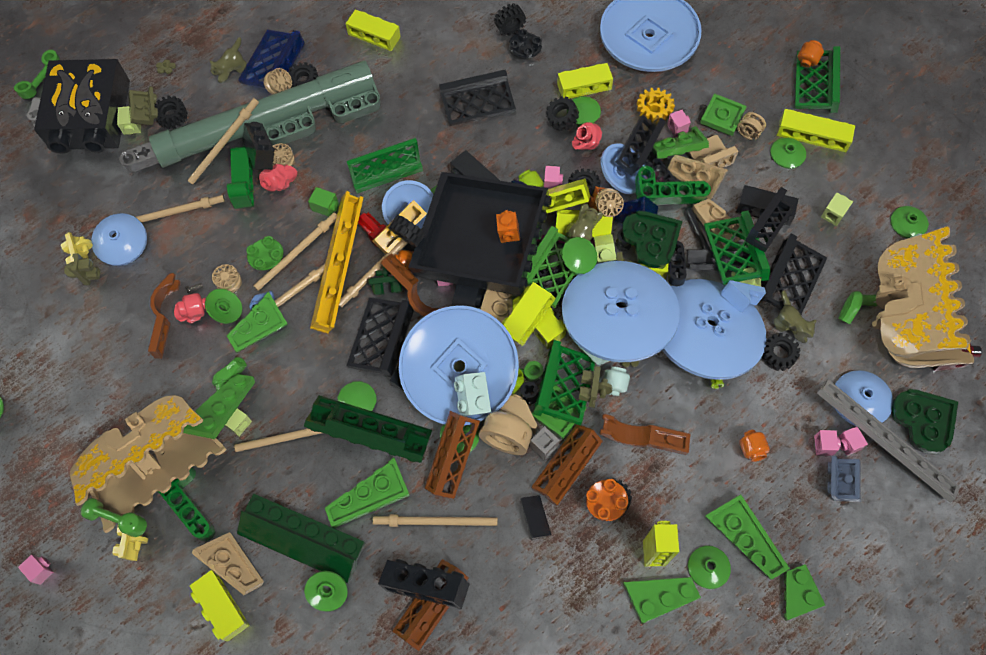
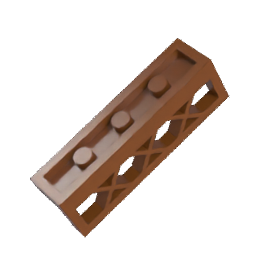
(447, 454)
(570, 464)
(425, 621)

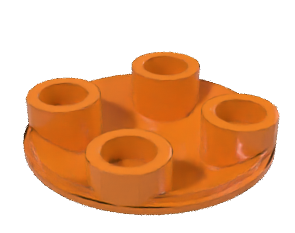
(607, 500)

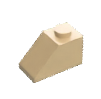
(519, 407)

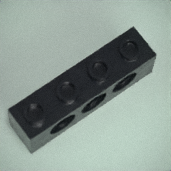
(451, 595)

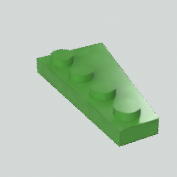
(221, 406)
(369, 495)
(747, 534)

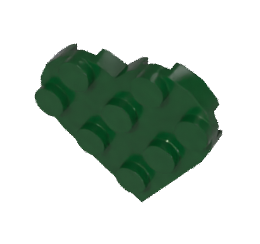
(653, 237)
(928, 417)

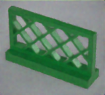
(833, 83)
(392, 170)
(758, 257)
(548, 382)

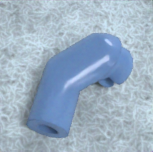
(257, 298)

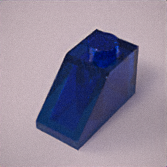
(635, 205)

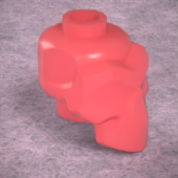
(587, 136)
(278, 177)
(190, 308)

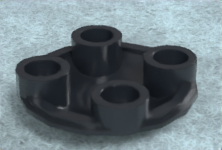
(525, 44)

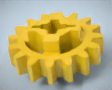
(655, 104)

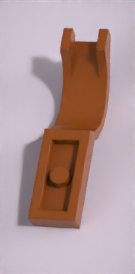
(409, 281)
(161, 325)
(645, 436)

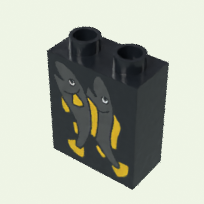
(81, 105)

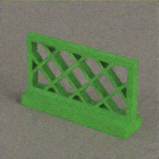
(543, 251)

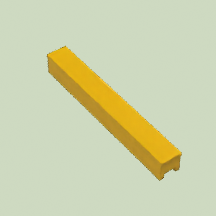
(336, 263)

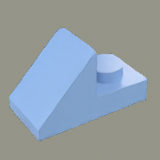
(742, 294)

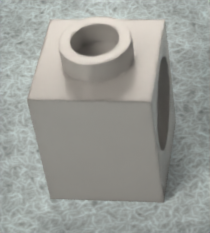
(544, 443)

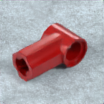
(370, 226)

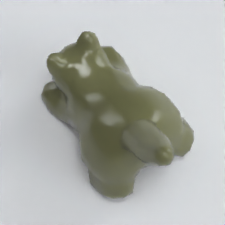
(228, 62)
(585, 223)
(790, 319)

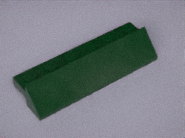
(368, 429)
(300, 537)

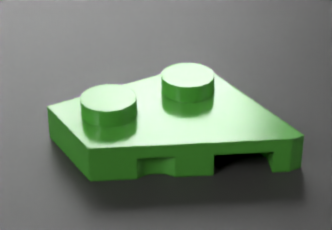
(800, 593)

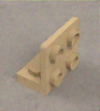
(716, 153)

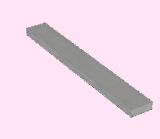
(889, 441)

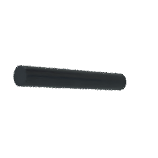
(697, 230)

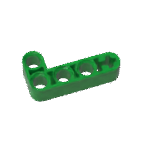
(241, 187)
(695, 190)
(186, 506)

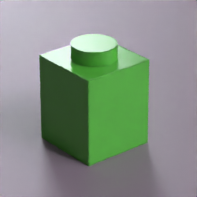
(323, 202)

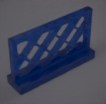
(284, 60)

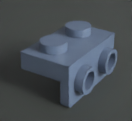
(845, 479)

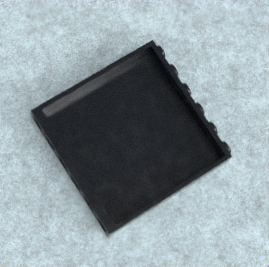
(464, 238)

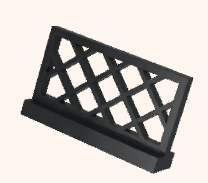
(473, 84)
(780, 265)
(396, 336)

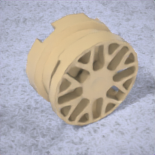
(277, 81)
(751, 127)
(282, 155)
(609, 201)
(227, 278)

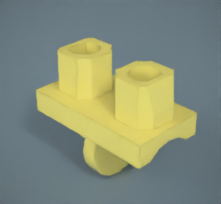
(76, 245)
(129, 546)

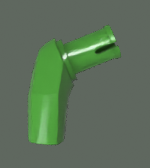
(853, 304)
(236, 366)

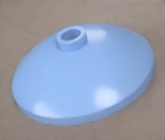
(614, 174)
(401, 195)
(127, 243)
(857, 383)

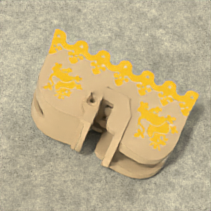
(919, 303)
(122, 469)

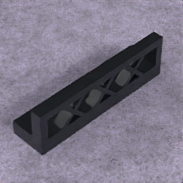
(642, 147)
(766, 220)
(704, 260)

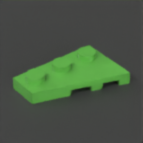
(680, 145)
(257, 325)
(660, 596)

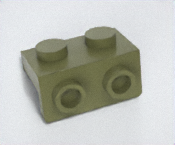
(142, 106)

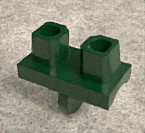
(378, 283)

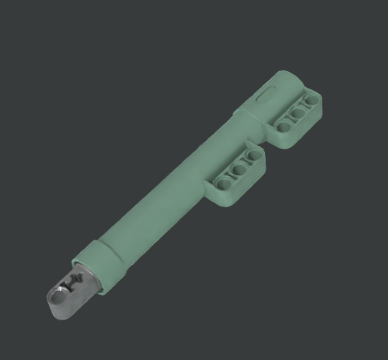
(277, 113)

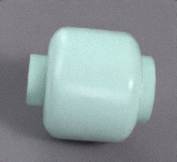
(618, 379)

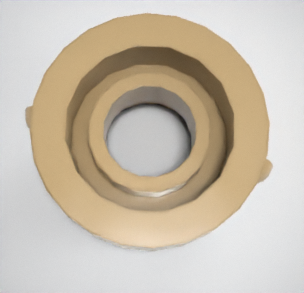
(506, 433)

